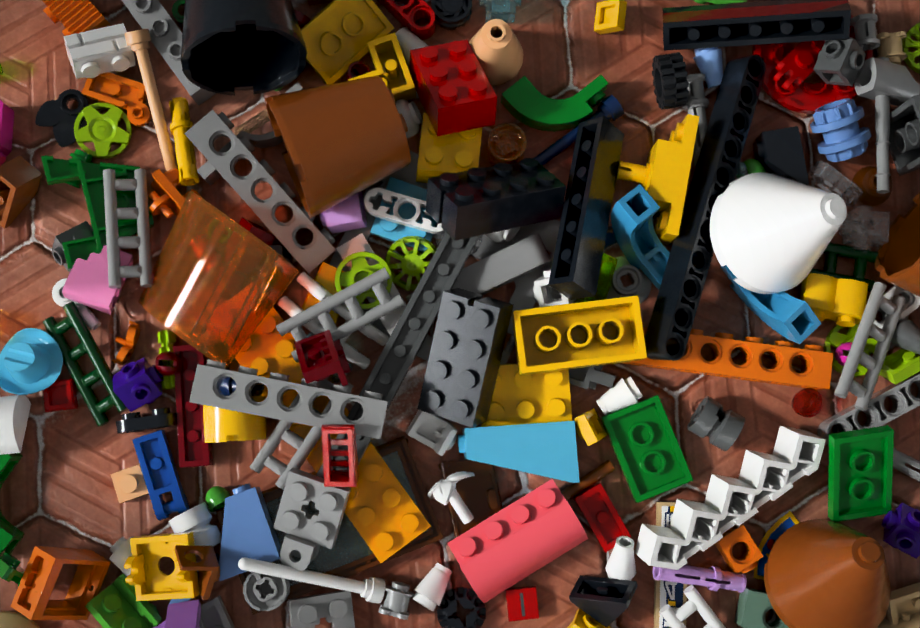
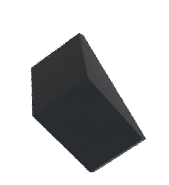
(603, 597)

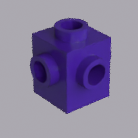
(137, 384)
(903, 529)

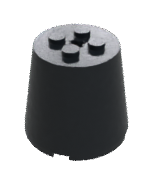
(241, 45)

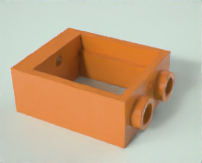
(40, 578)

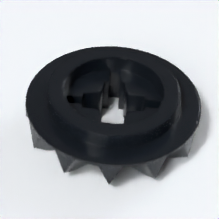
(468, 599)

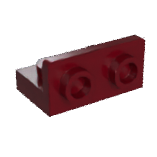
(322, 357)

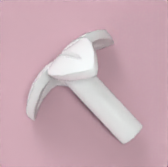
(445, 491)

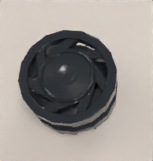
(452, 13)

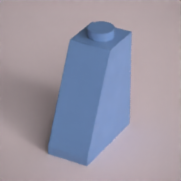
(246, 531)

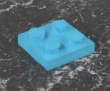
(393, 231)

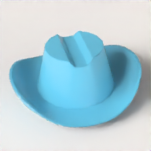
(29, 362)

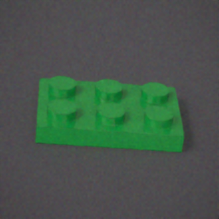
(647, 449)
(860, 473)

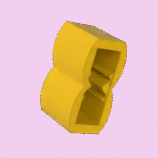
(835, 298)

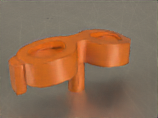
(129, 343)

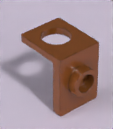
(207, 569)

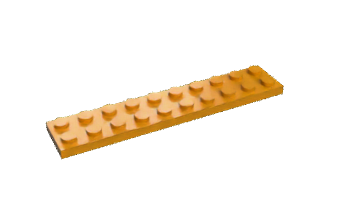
(379, 502)

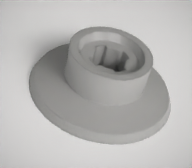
(640, 282)

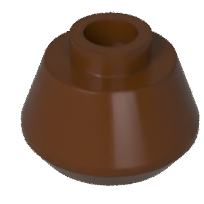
(867, 182)

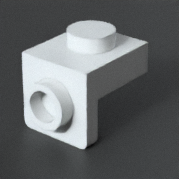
(432, 431)

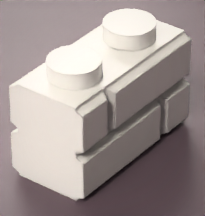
(99, 51)

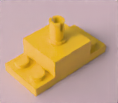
(666, 176)

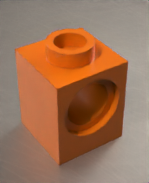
(751, 555)

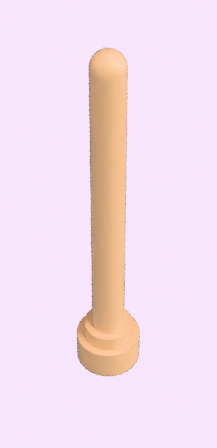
(139, 43)

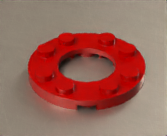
(806, 96)

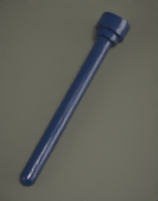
(609, 108)

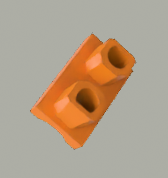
(166, 196)

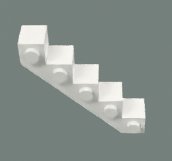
(731, 500)

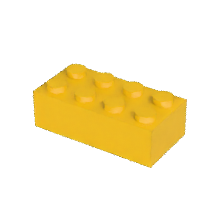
(578, 335)

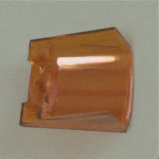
(214, 281)

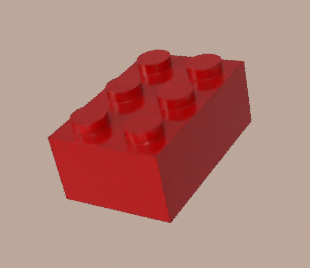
(453, 87)

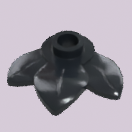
(61, 118)

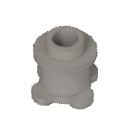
(396, 600)

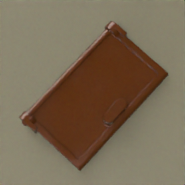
(473, 492)

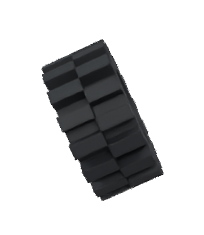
(670, 80)

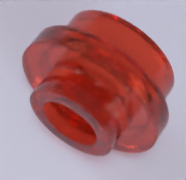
(807, 402)

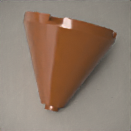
(827, 577)

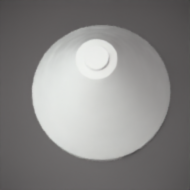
(773, 230)

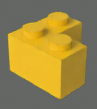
(390, 66)

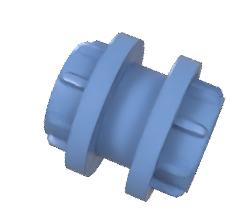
(840, 130)

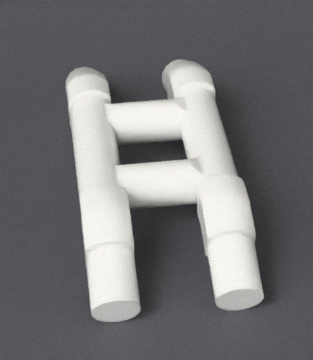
(315, 326)

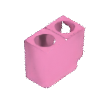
(90, 284)

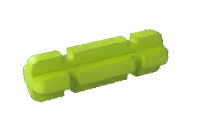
(167, 339)

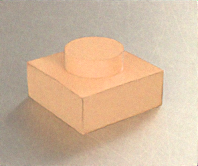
(129, 483)

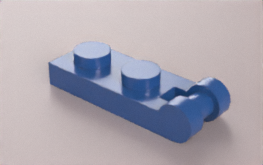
(160, 474)

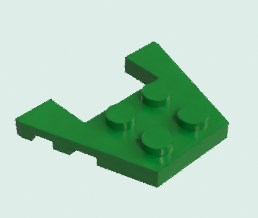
(91, 179)

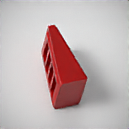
(333, 477)

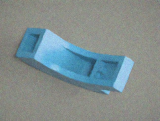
(636, 235)
(779, 311)

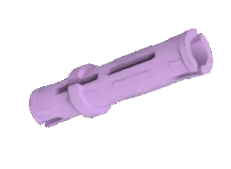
(710, 577)

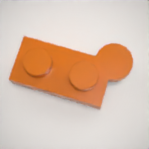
(121, 92)

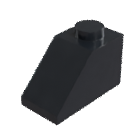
(782, 153)

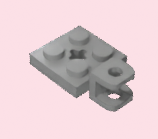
(304, 530)
(333, 606)

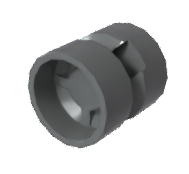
(719, 425)

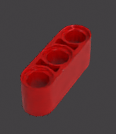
(410, 13)

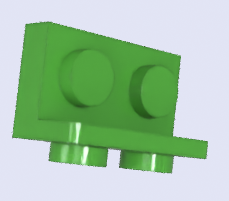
(119, 609)

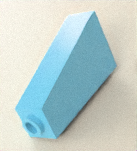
(529, 448)

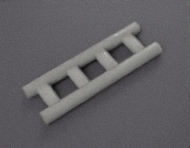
(114, 242)
(348, 297)
(858, 356)
(282, 432)

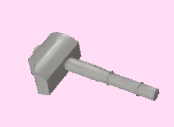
(887, 85)

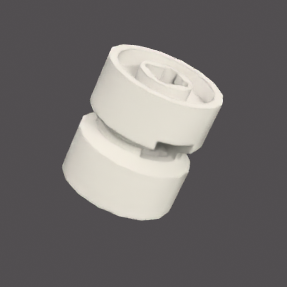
(197, 521)

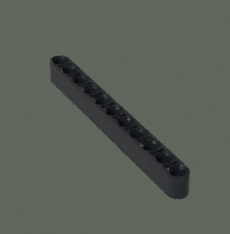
(715, 169)

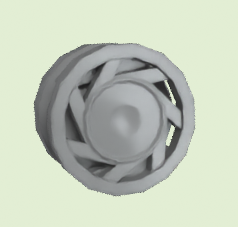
(265, 591)

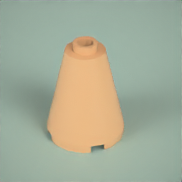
(497, 51)

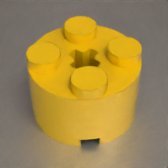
(230, 425)

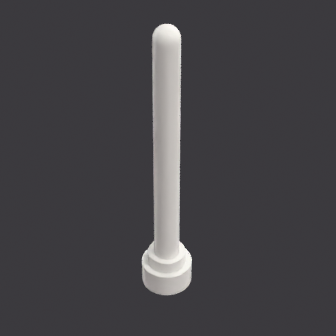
(370, 589)

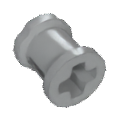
(865, 31)

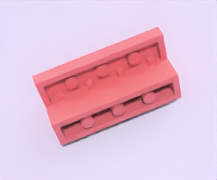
(517, 541)

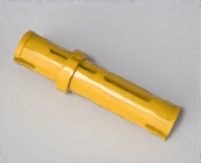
(183, 146)

